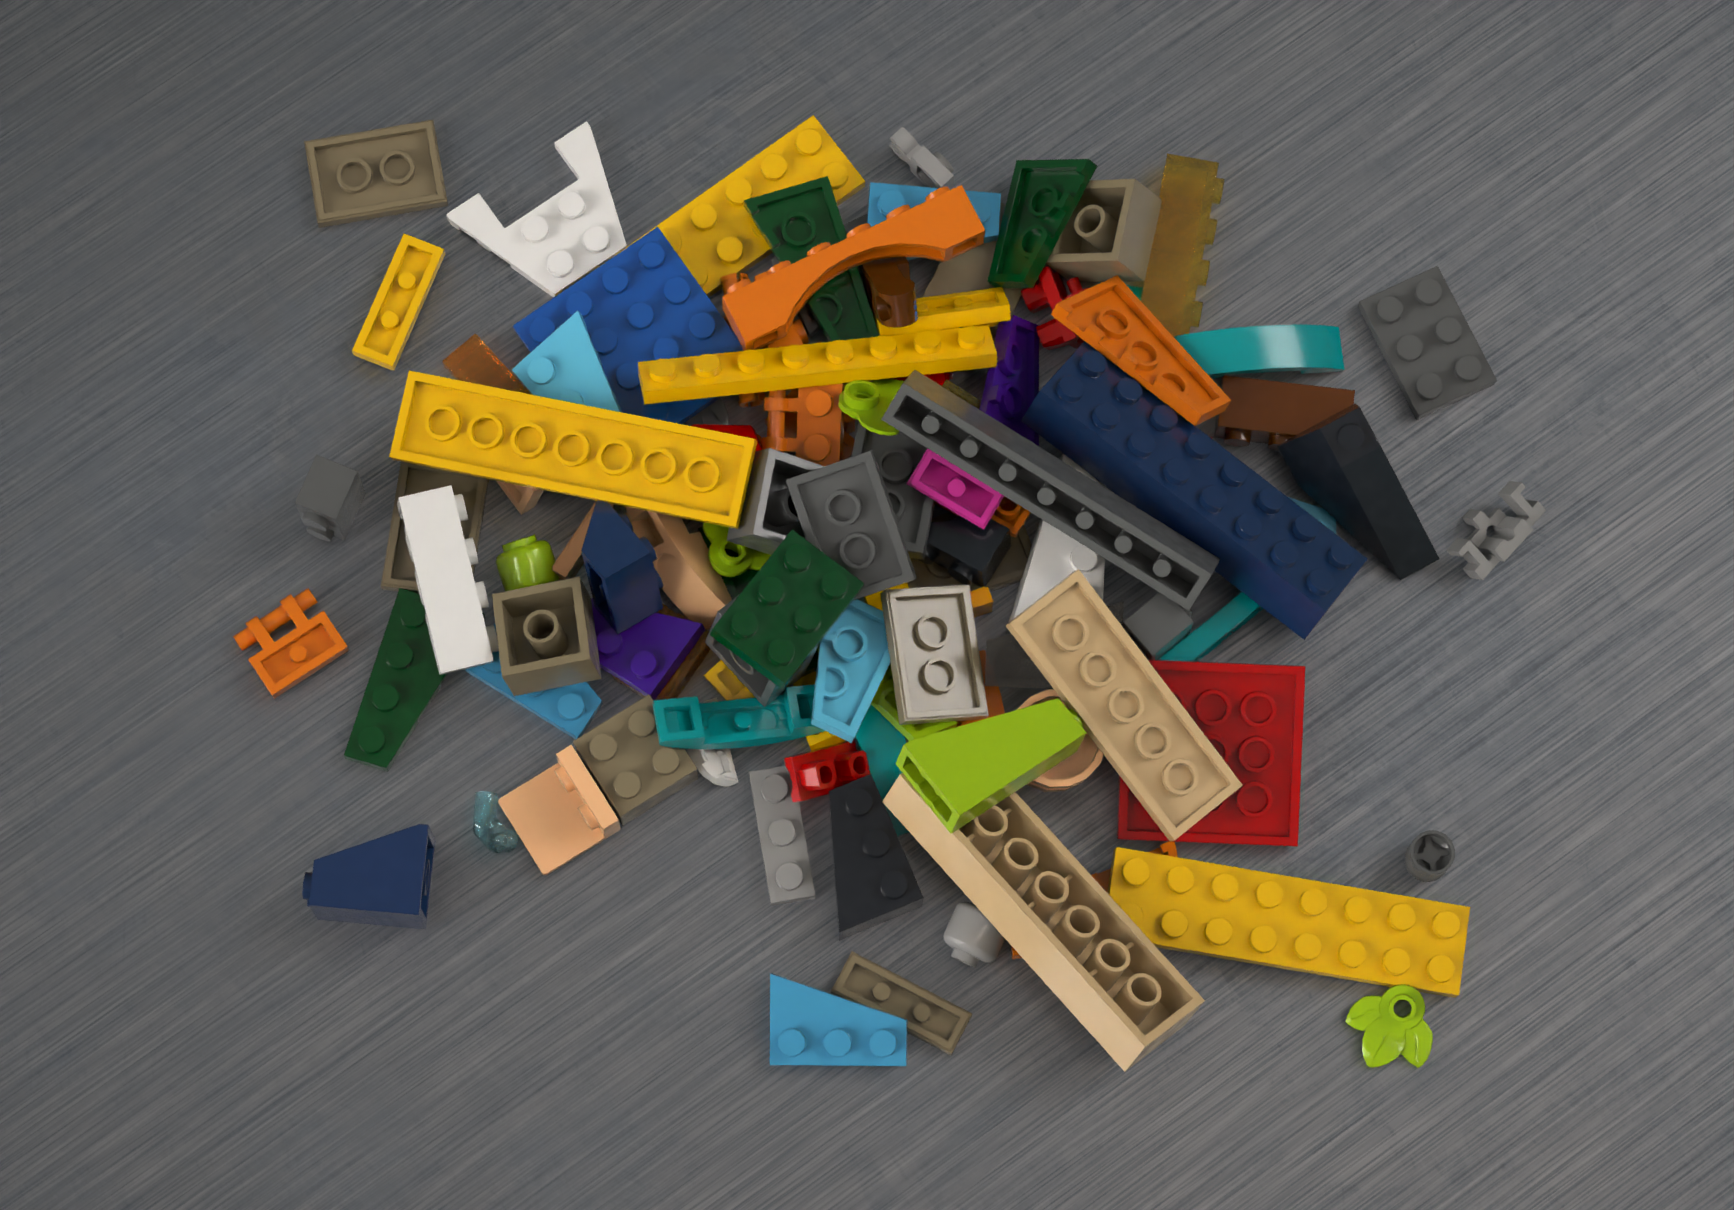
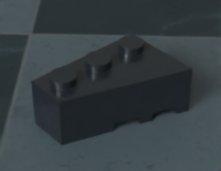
(868, 860)

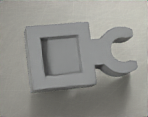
(929, 168)

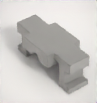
(1509, 532)

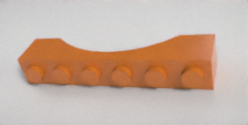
(932, 230)

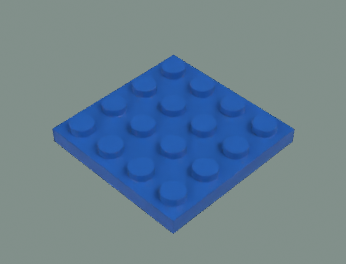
(639, 311)

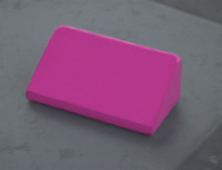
(955, 489)

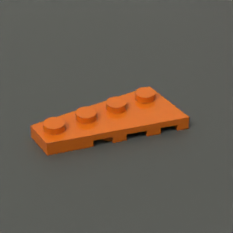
(1137, 342)

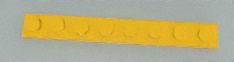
(816, 364)

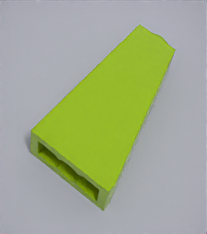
(987, 760)

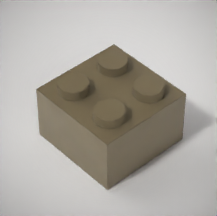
(1108, 233)
(546, 636)
(631, 764)

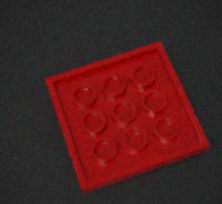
(1257, 728)

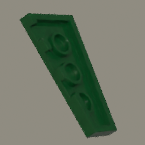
(793, 224)
(399, 686)

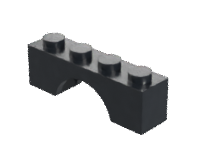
(967, 549)

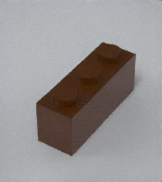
(1274, 410)

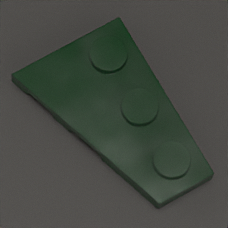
(1035, 216)

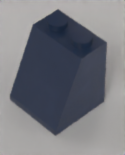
(375, 881)

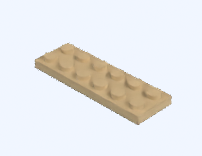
(1124, 705)

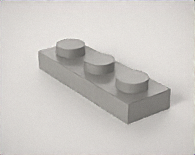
(781, 836)

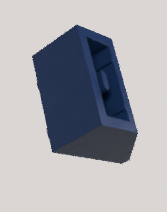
(620, 569)

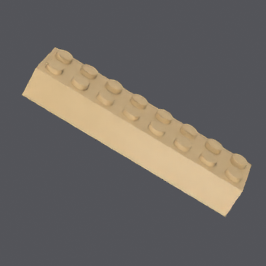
(1057, 922)

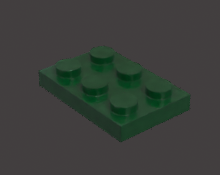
(787, 609)

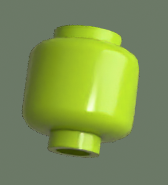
(526, 563)

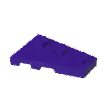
(1015, 380)
(647, 651)

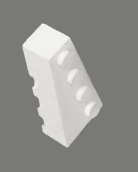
(1054, 558)
(447, 580)

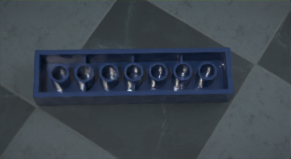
(1194, 487)

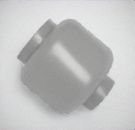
(972, 936)

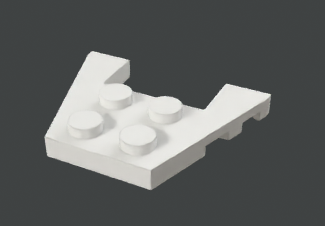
(562, 235)

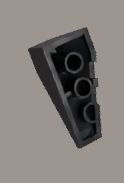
(1354, 482)

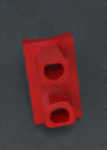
(1048, 292)
(825, 769)

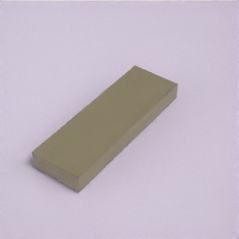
(926, 1013)

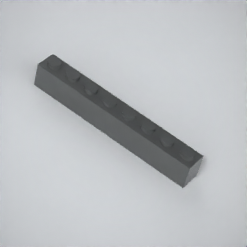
(1051, 489)

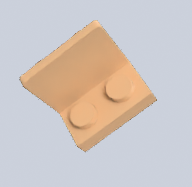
(560, 813)

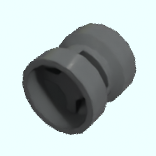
(1434, 849)

